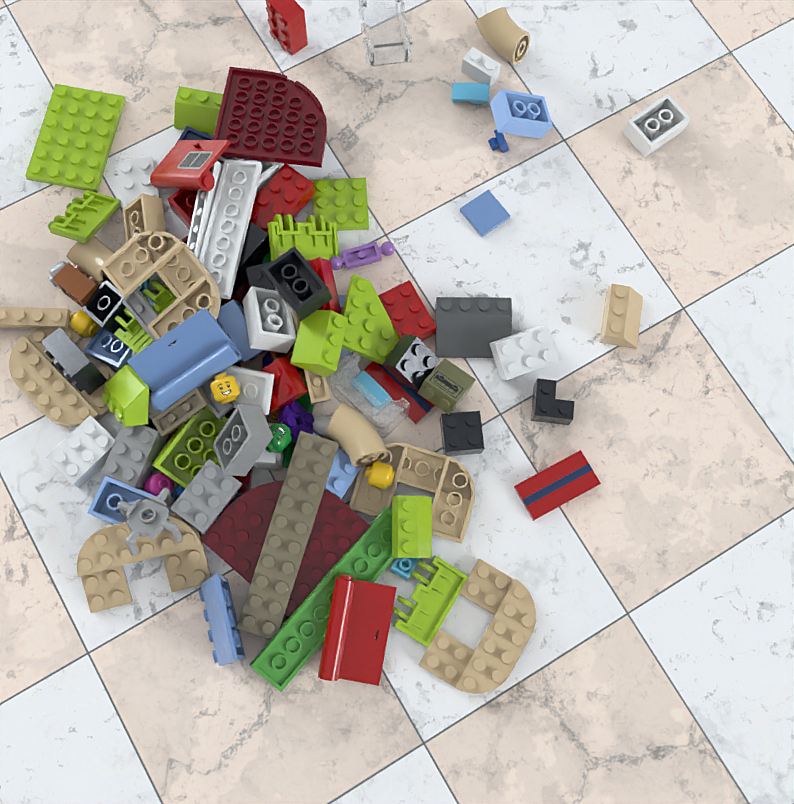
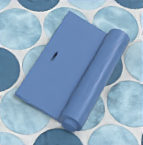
(195, 357)

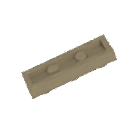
(181, 411)

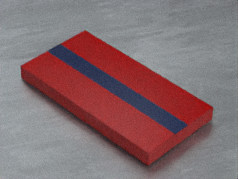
(419, 405)
(556, 485)

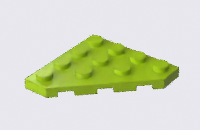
(368, 324)

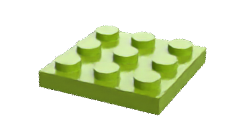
(342, 203)

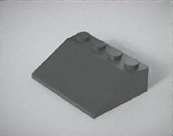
(470, 324)

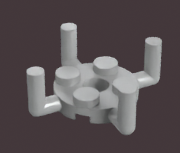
(153, 526)

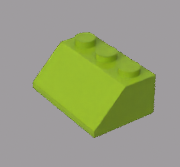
(197, 109)
(320, 342)
(127, 397)
(411, 527)

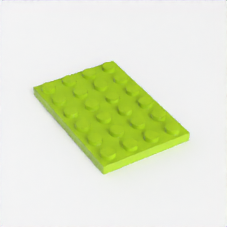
(75, 138)

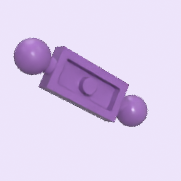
(362, 255)

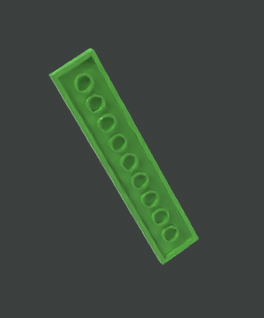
(307, 625)

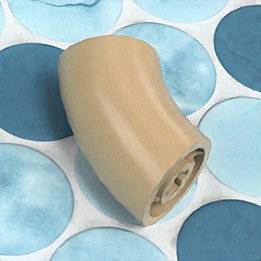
(504, 35)
(91, 257)
(356, 436)

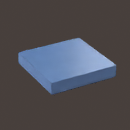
(485, 213)

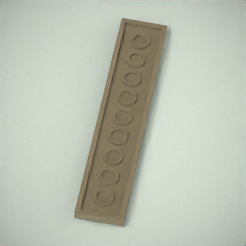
(287, 535)

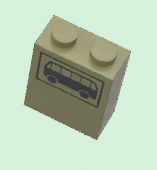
(446, 386)

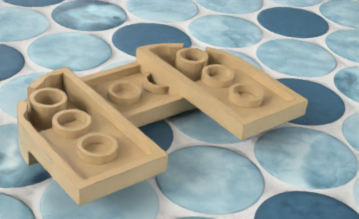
(175, 265)
(48, 388)
(426, 471)
(106, 552)
(502, 641)

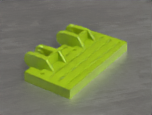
(84, 216)
(304, 237)
(136, 337)
(431, 601)

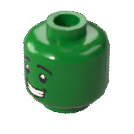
(280, 439)

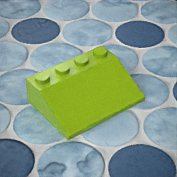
(190, 447)

